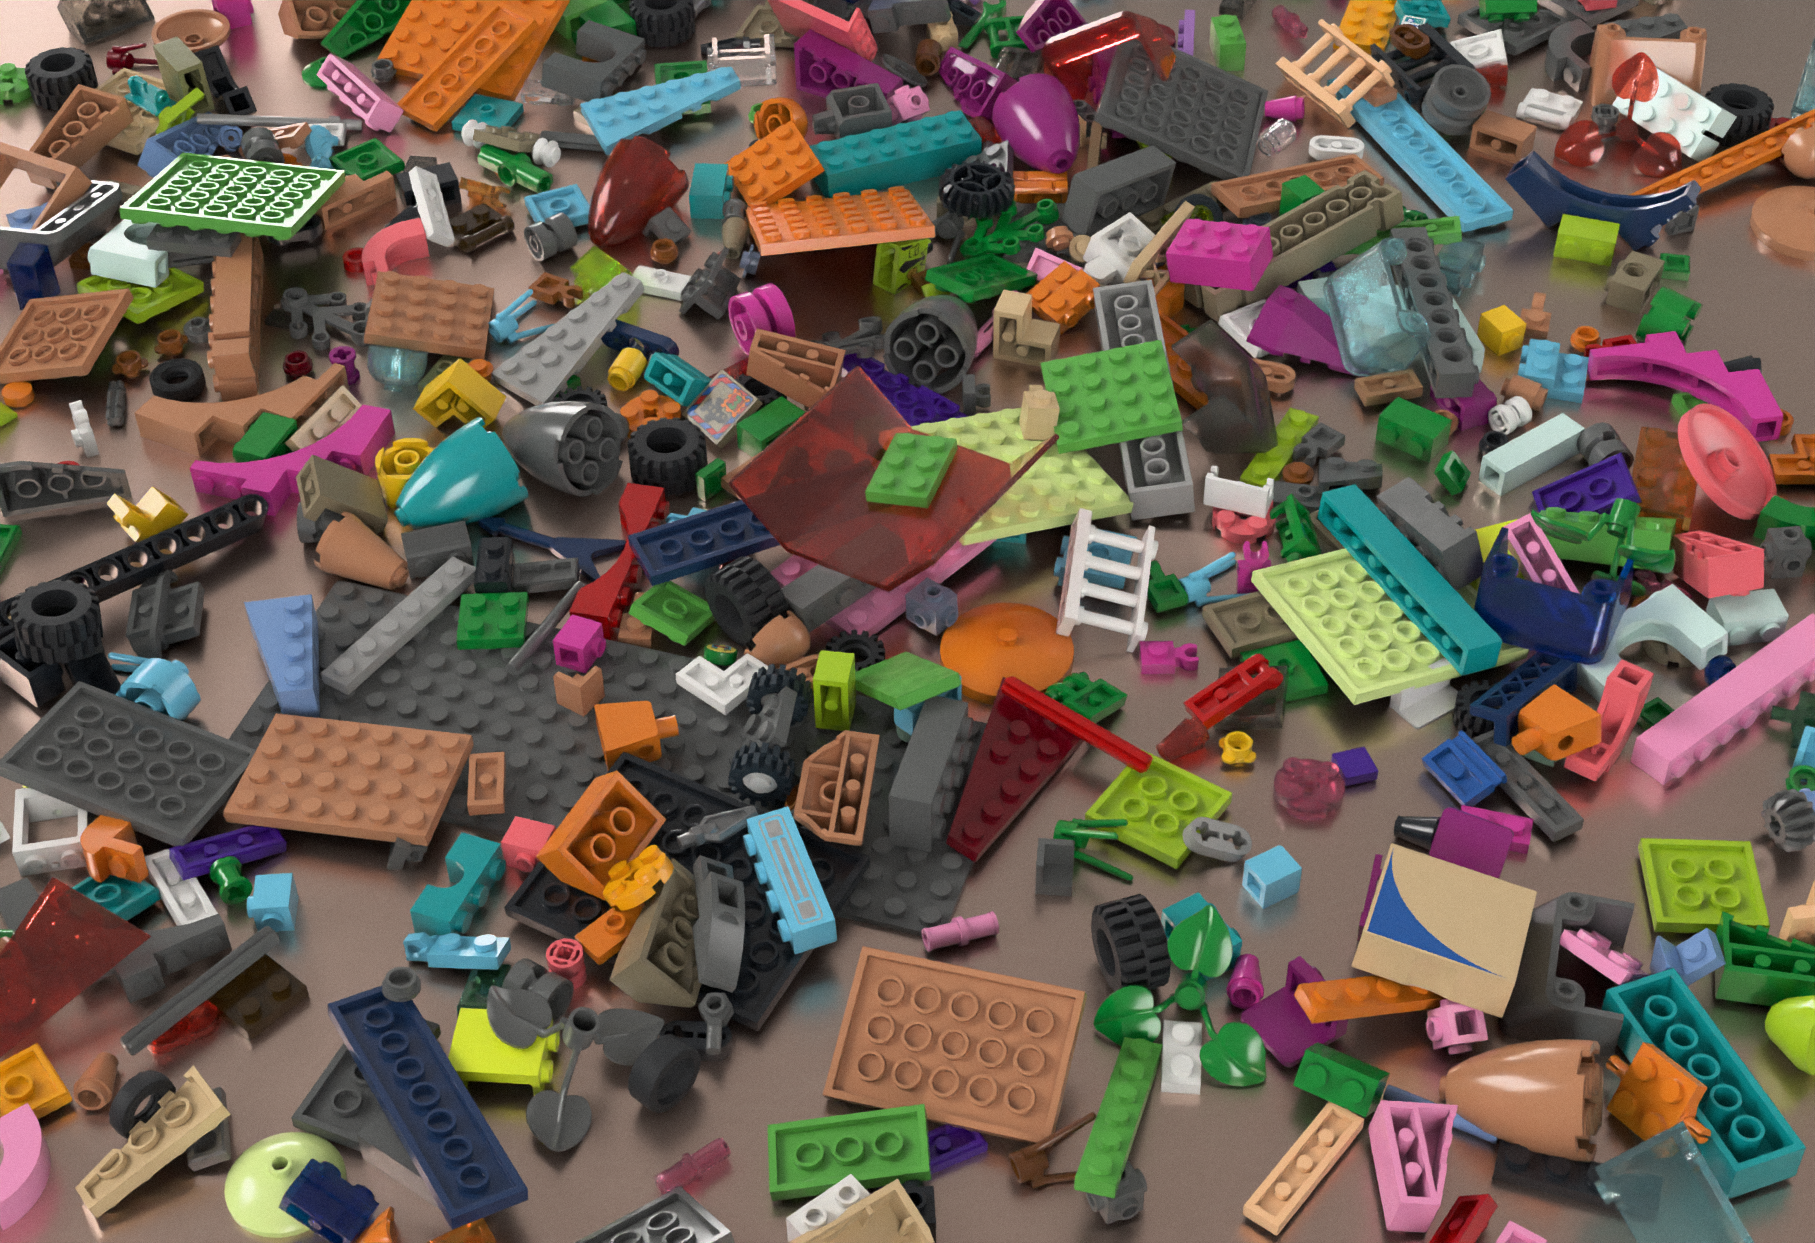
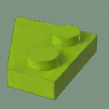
(179, 112)

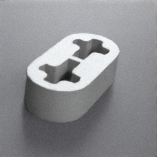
(1217, 836)

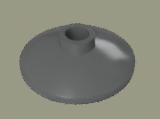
(903, 70)

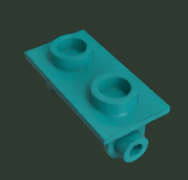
(148, 96)

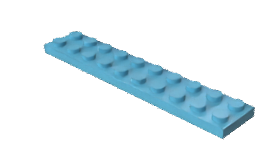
(1430, 162)

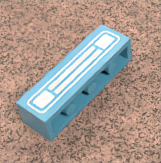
(791, 881)

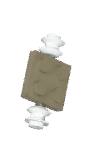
(510, 139)

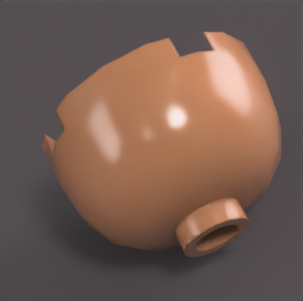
(1800, 153)
(781, 641)

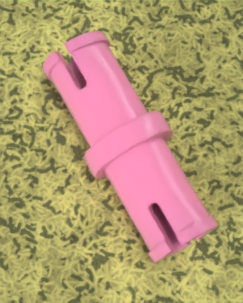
(960, 931)

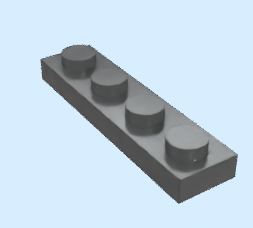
(1531, 790)

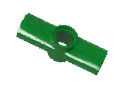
(515, 169)

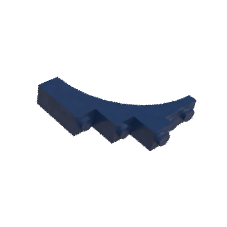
(1639, 216)

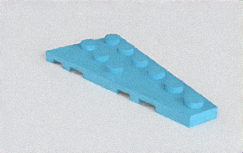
(654, 106)

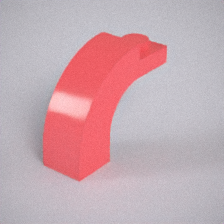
(393, 247)
(1619, 710)

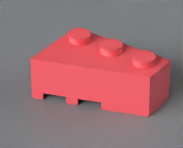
(1718, 564)

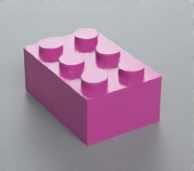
(1219, 254)

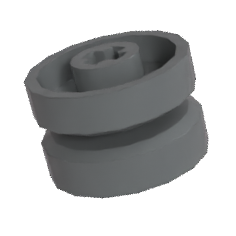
(1455, 99)

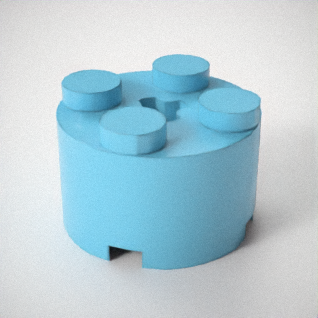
(162, 687)

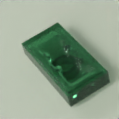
(478, 986)

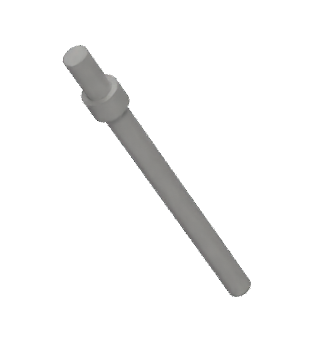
(271, 121)

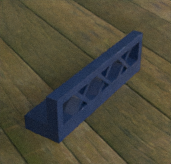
(1505, 719)

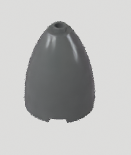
(932, 336)
(567, 445)

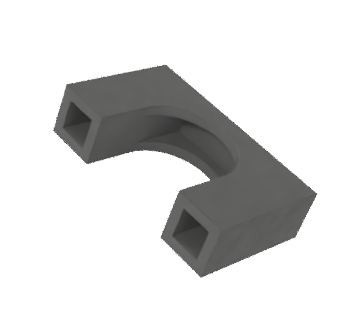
(617, 57)

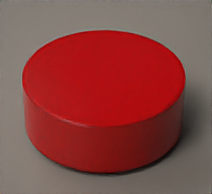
(353, 260)

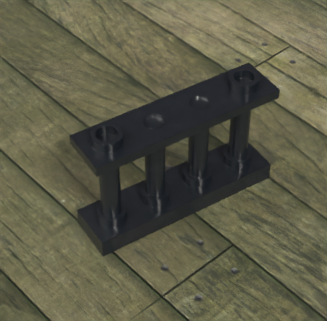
(1441, 53)

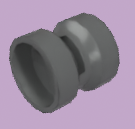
(1605, 117)

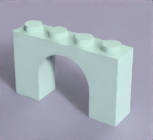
(125, 255)
(1666, 618)

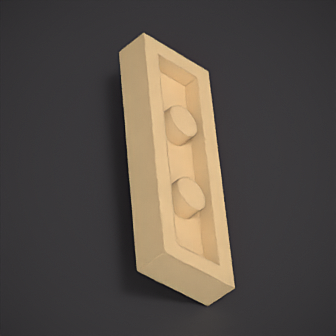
(325, 419)

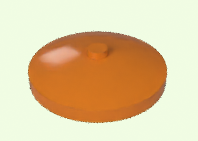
(1002, 643)

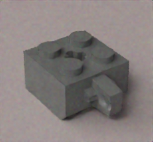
(853, 112)

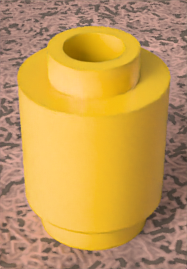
(626, 369)

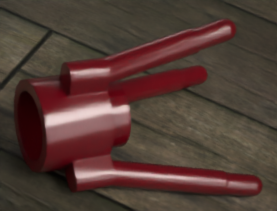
(120, 58)

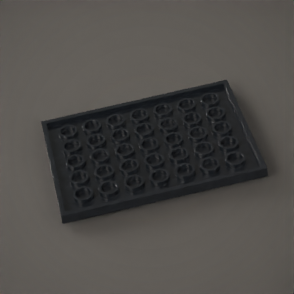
(766, 960)

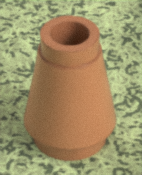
(97, 1082)

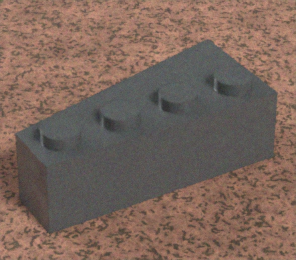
(1433, 532)

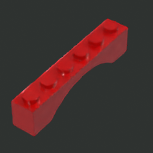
(606, 597)

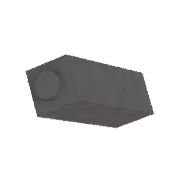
(386, 1152)

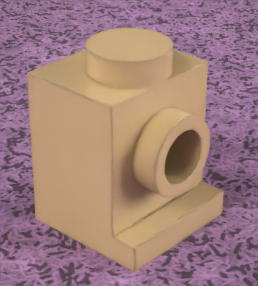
(944, 33)

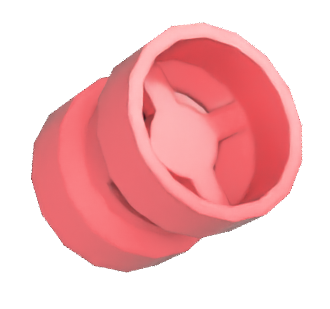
(567, 959)

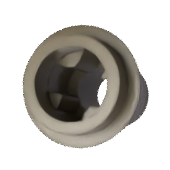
(735, 233)

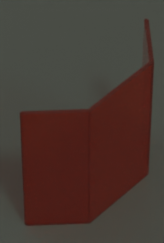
(815, 481)

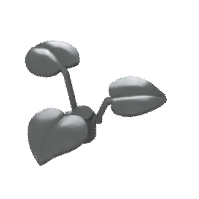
(523, 1014)

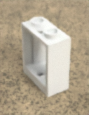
(39, 856)

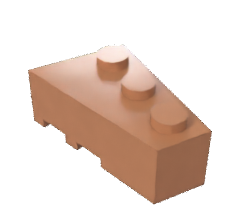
(794, 366)

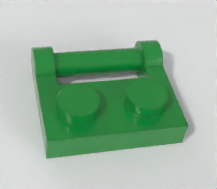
(1010, 25)

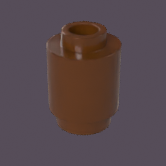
(928, 57)

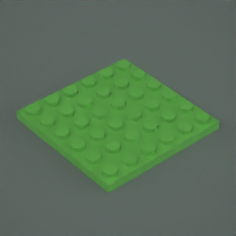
(233, 195)

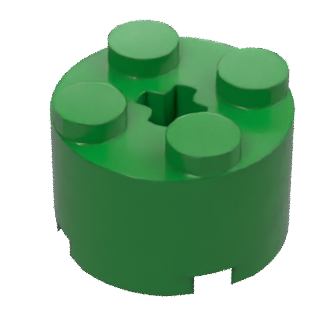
(1669, 313)

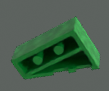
(1761, 966)

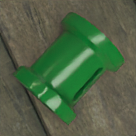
(232, 884)

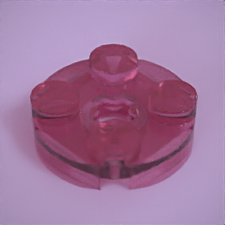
(1322, 776)

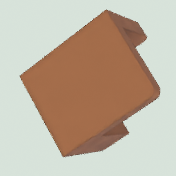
(579, 692)

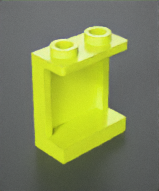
(484, 1058)

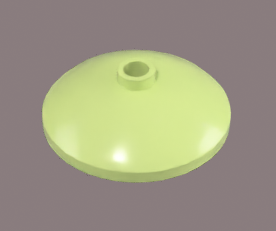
(257, 1187)

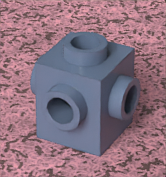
(932, 606)

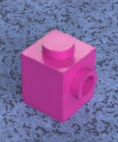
(579, 643)

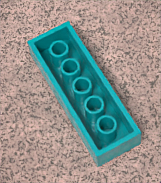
(895, 154)
(1749, 1135)

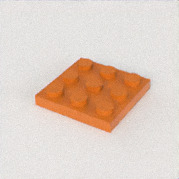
(774, 166)

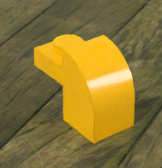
(150, 516)

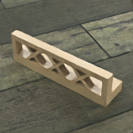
(1156, 249)

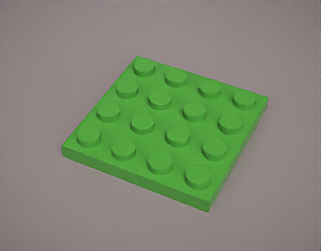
(1112, 396)

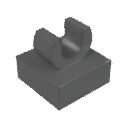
(974, 395)
(403, 850)

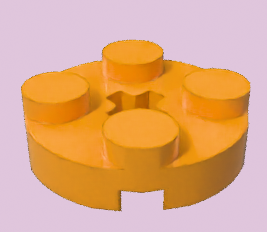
(633, 881)

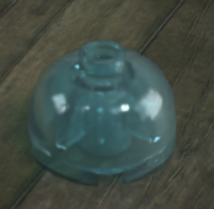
(396, 366)

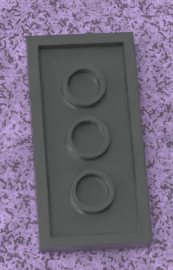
(341, 1100)

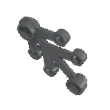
(297, 301)
(861, 342)

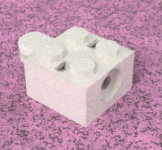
(1115, 249)

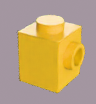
(1501, 330)

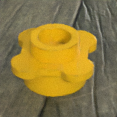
(1237, 748)

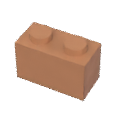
(1502, 136)

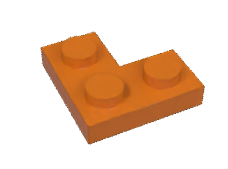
(1796, 467)

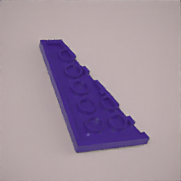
(913, 403)

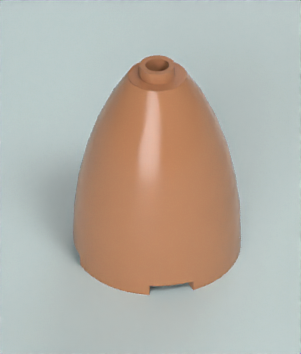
(1533, 1095)

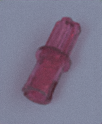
(1290, 22)
(692, 1166)

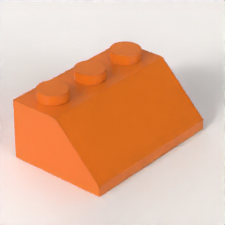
(600, 830)

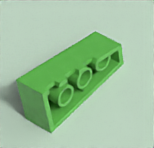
(1648, 533)

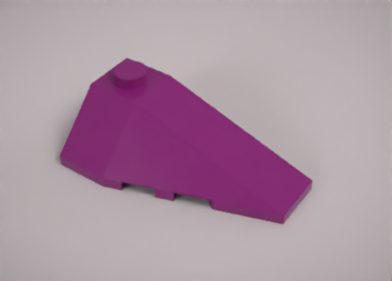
(1048, 20)
(973, 82)
(1296, 327)

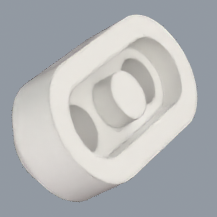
(1328, 147)

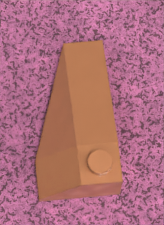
(311, 17)

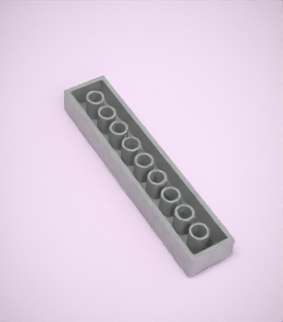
(1158, 465)

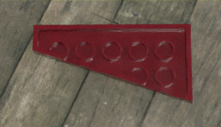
(1010, 768)

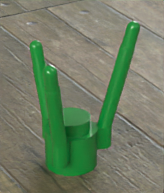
(1078, 832)

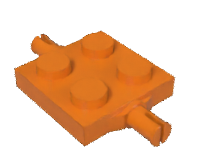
(1656, 1094)

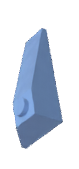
(169, 144)

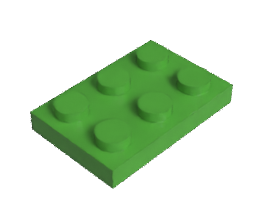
(911, 470)

